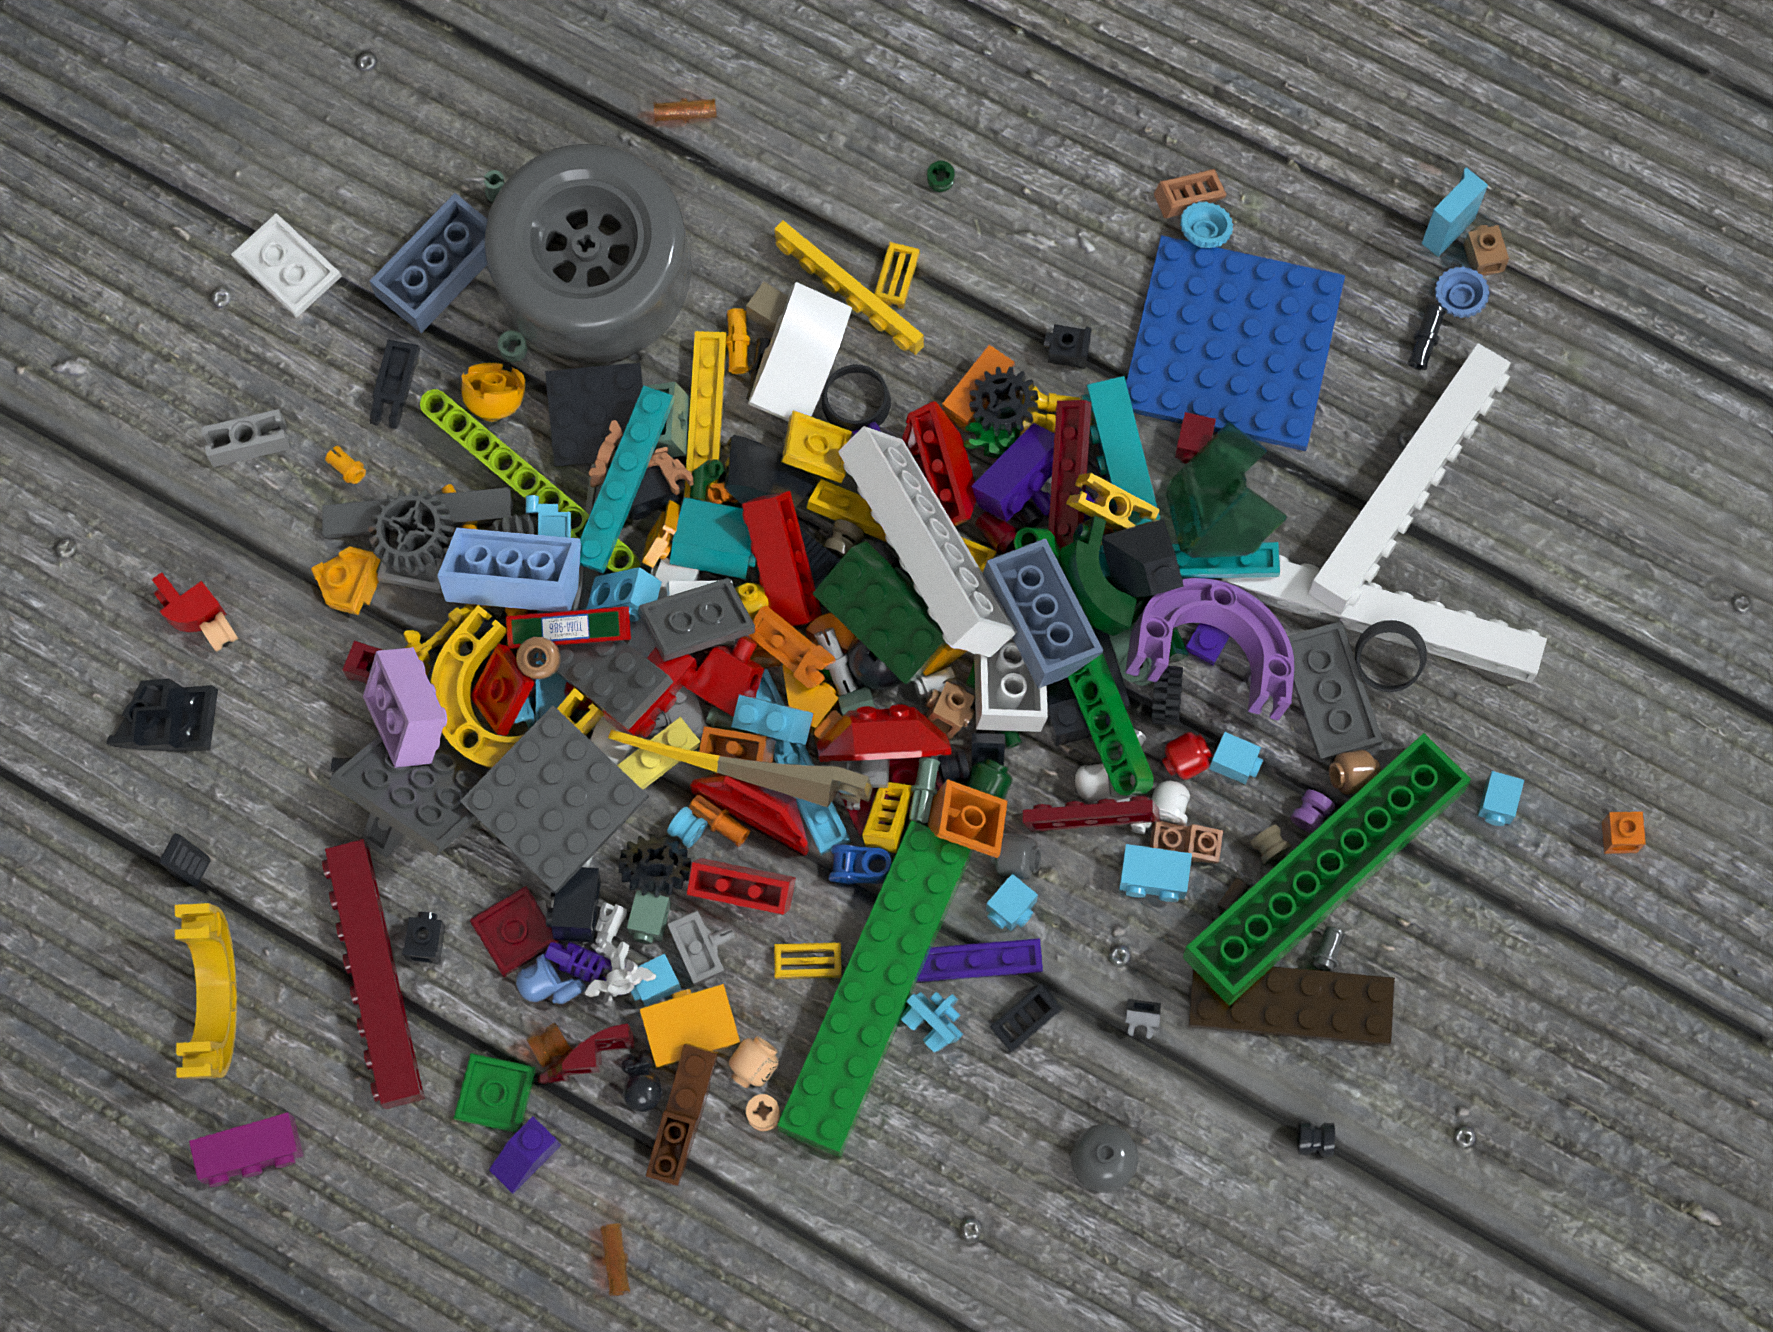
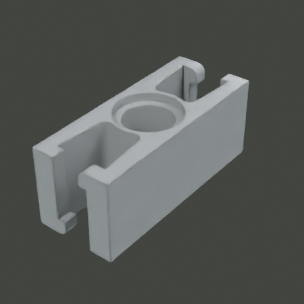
(236, 428)

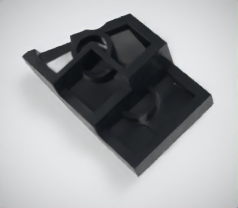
(759, 471)
(167, 718)

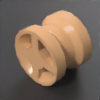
(218, 631)
(764, 1119)

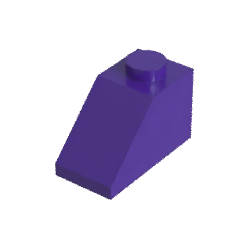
(524, 1155)

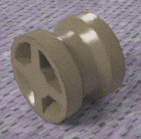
(1270, 844)

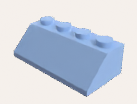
(511, 570)

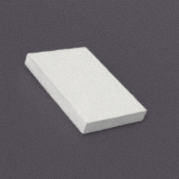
(286, 265)

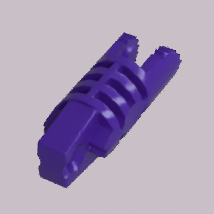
(579, 961)

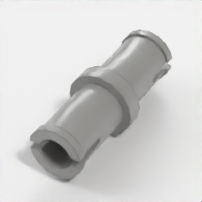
(838, 670)

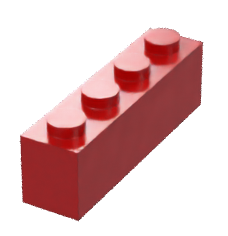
(781, 557)

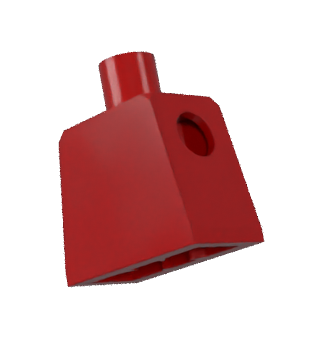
(728, 674)

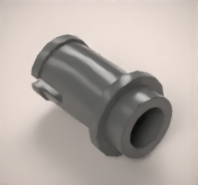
(1329, 948)

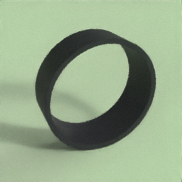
(879, 417)
(1395, 627)

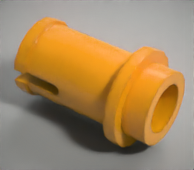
(352, 470)

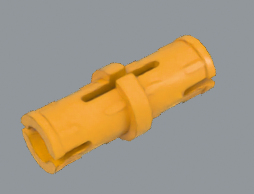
(737, 341)

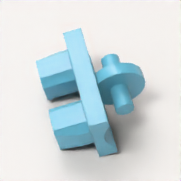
(943, 1030)

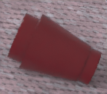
(997, 532)

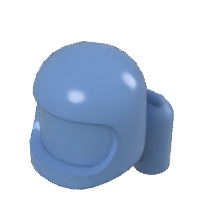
(542, 981)

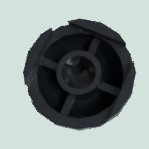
(868, 668)

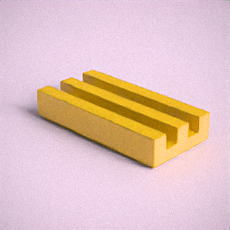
(890, 298)
(807, 973)

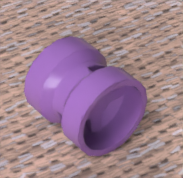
(1312, 811)

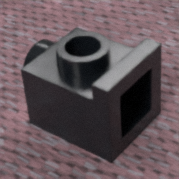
(1072, 354)
(424, 950)

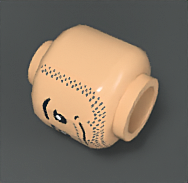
(753, 1062)

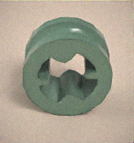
(520, 351)

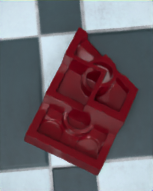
(588, 1055)

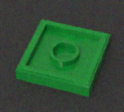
(495, 1093)

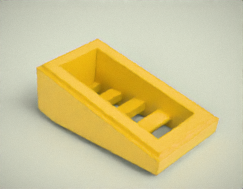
(882, 835)

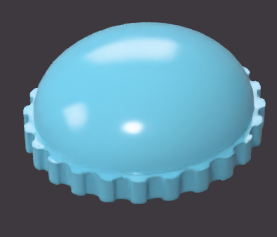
(1206, 224)

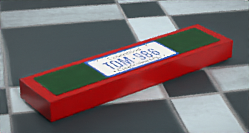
(570, 626)

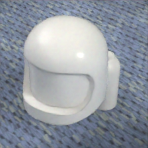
(1094, 784)
(1172, 802)

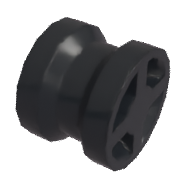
(954, 766)

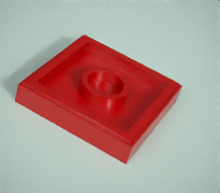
(501, 690)

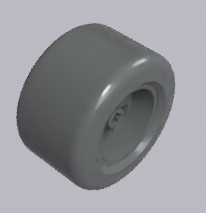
(577, 188)

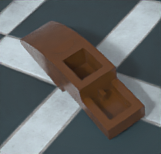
(682, 1114)

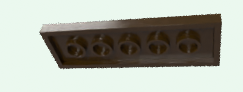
(1301, 1006)

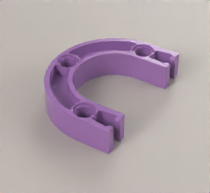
(1234, 613)

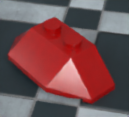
(942, 459)
(882, 735)
(757, 806)

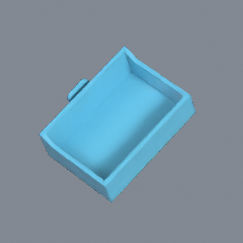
(1454, 213)

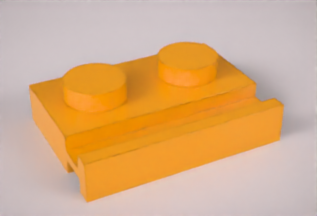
(659, 537)

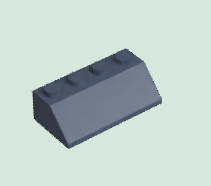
(1045, 612)

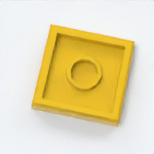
(815, 446)

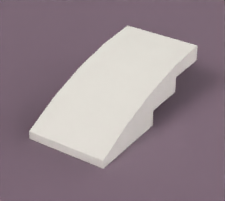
(800, 353)

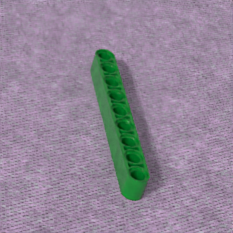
(1105, 702)

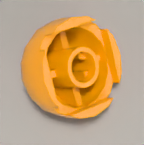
(492, 391)

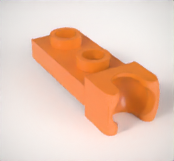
(791, 647)

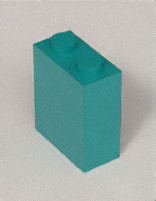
(712, 539)

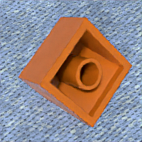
(968, 818)

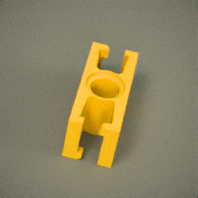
(1106, 491)

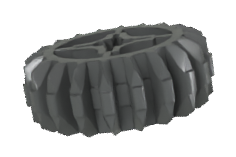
(416, 508)

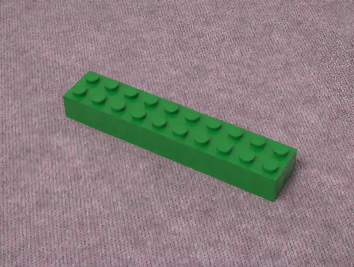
(1326, 869)
(874, 990)

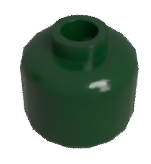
(990, 778)

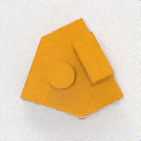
(348, 579)

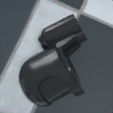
(642, 1086)

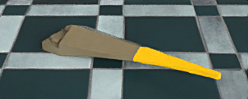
(804, 782)

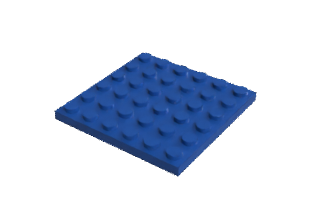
(1234, 341)

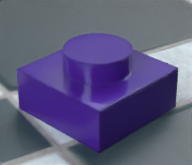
(1207, 643)

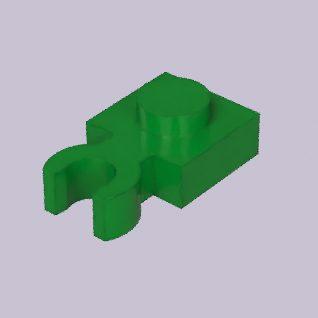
(993, 445)

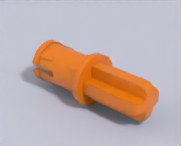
(719, 820)

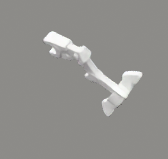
(621, 978)

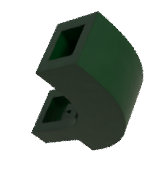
(1100, 601)

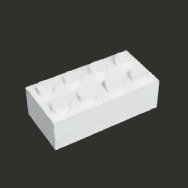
(1007, 693)

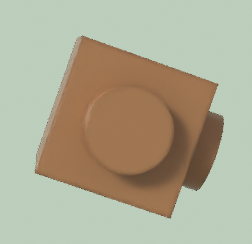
(1486, 250)

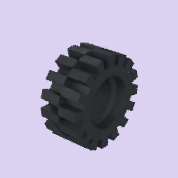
(1167, 697)

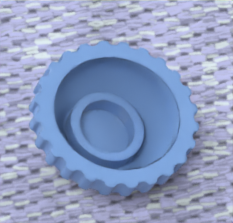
(1462, 292)

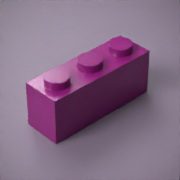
(246, 1149)

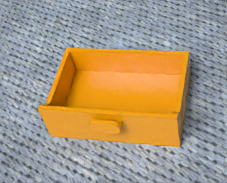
(689, 1018)

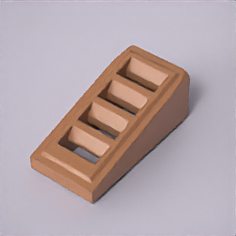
(1171, 201)

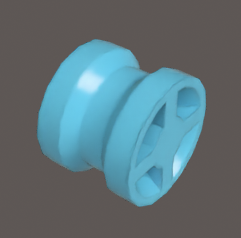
(687, 827)

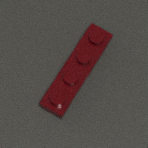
(1078, 815)

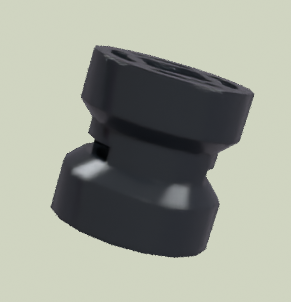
(1313, 1139)

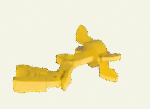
(440, 637)

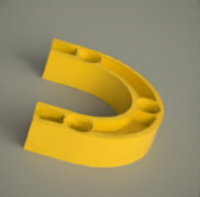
(453, 680)
(211, 947)

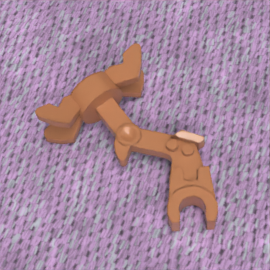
(671, 469)

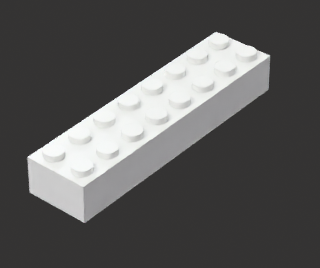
(927, 543)

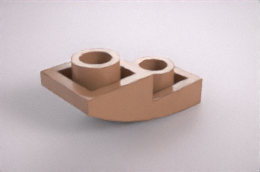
(1195, 839)

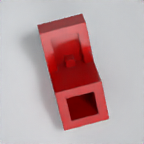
(190, 608)

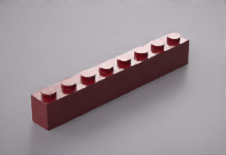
(374, 975)

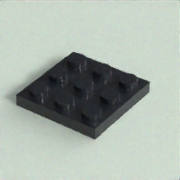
(585, 404)

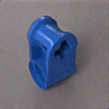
(857, 864)

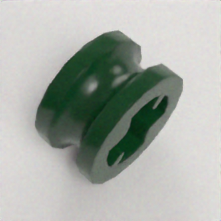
(946, 184)

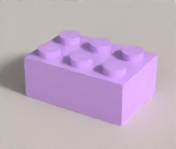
(404, 707)

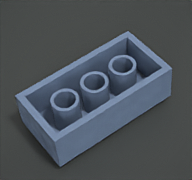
(434, 264)

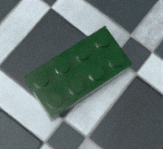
(882, 612)

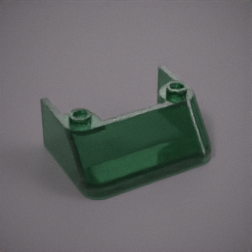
(1212, 504)

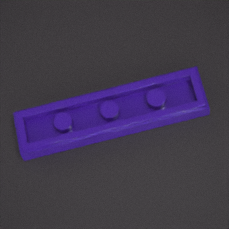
(982, 960)

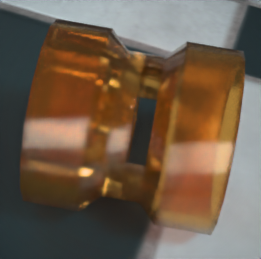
(548, 1044)

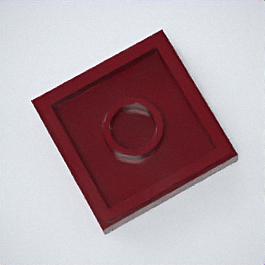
(514, 931)

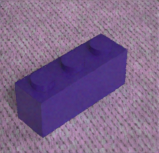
(1016, 474)

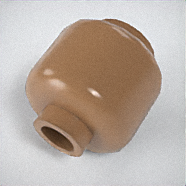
(527, 661)
(1353, 771)

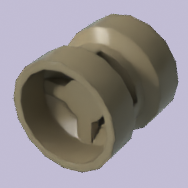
(843, 538)

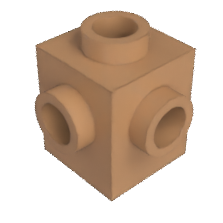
(950, 708)

